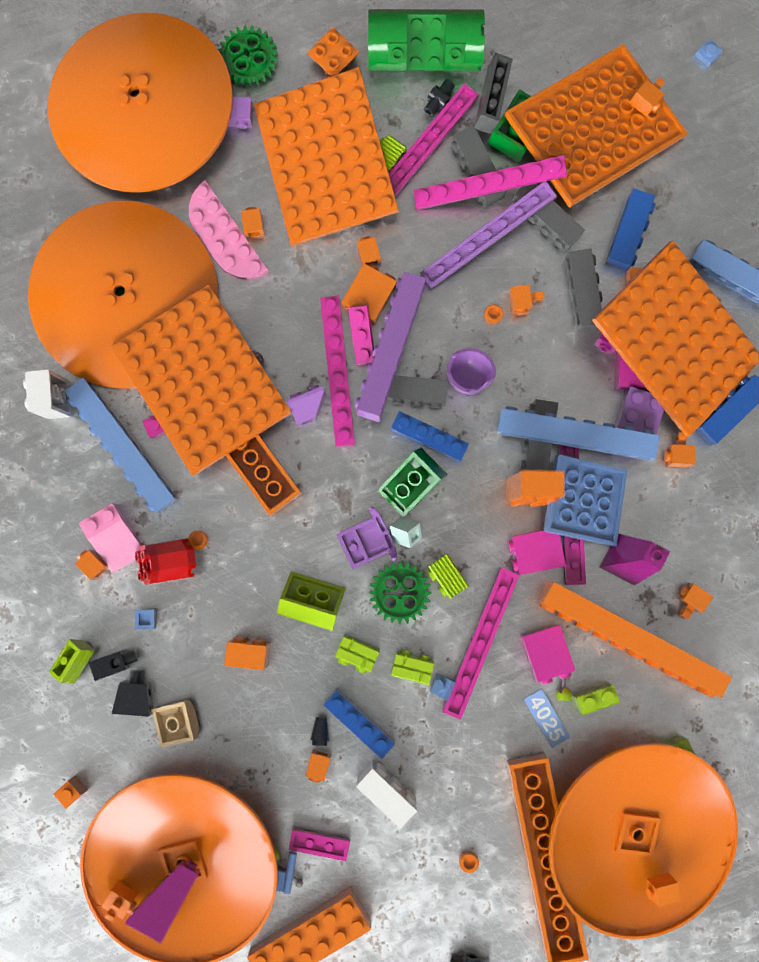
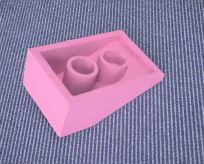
(112, 536)

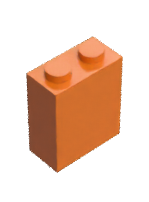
(370, 289)

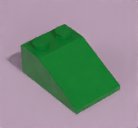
(505, 137)
(412, 481)

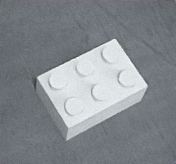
(46, 394)
(387, 793)

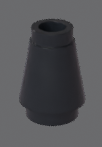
(320, 732)

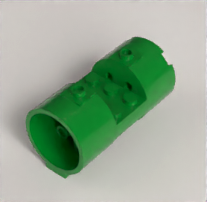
(426, 39)

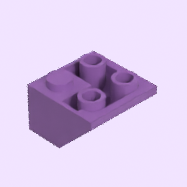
(308, 405)

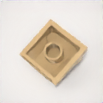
(176, 723)

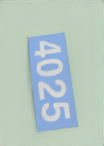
(546, 718)

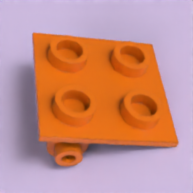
(333, 52)

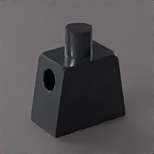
(104, 666)
(134, 696)

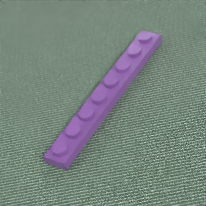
(488, 234)

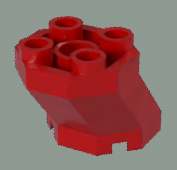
(165, 561)

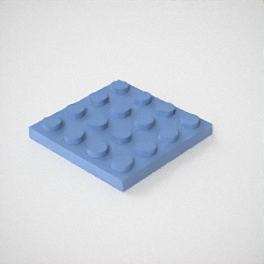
(590, 501)

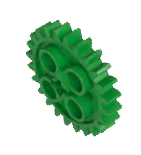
(241, 41)
(400, 574)

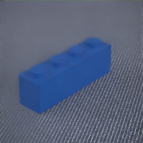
(630, 230)
(731, 411)
(429, 437)
(359, 723)

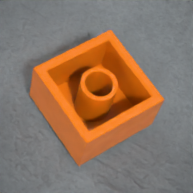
(247, 653)

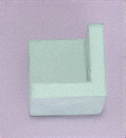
(406, 532)

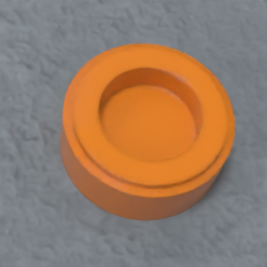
(493, 314)
(198, 540)
(468, 861)

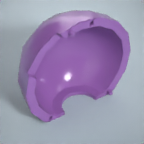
(470, 370)

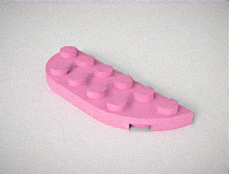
(222, 235)

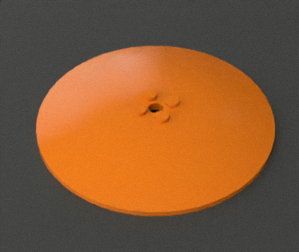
(161, 131)
(88, 260)
(191, 818)
(684, 827)

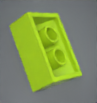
(311, 600)

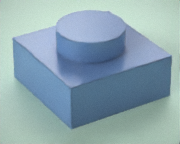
(708, 52)
(145, 619)
(442, 686)

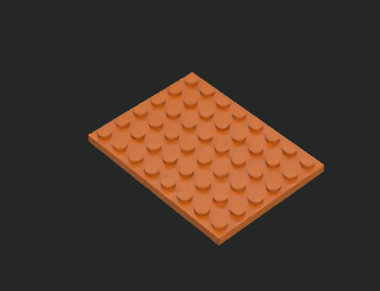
(594, 124)
(326, 157)
(678, 338)
(201, 380)

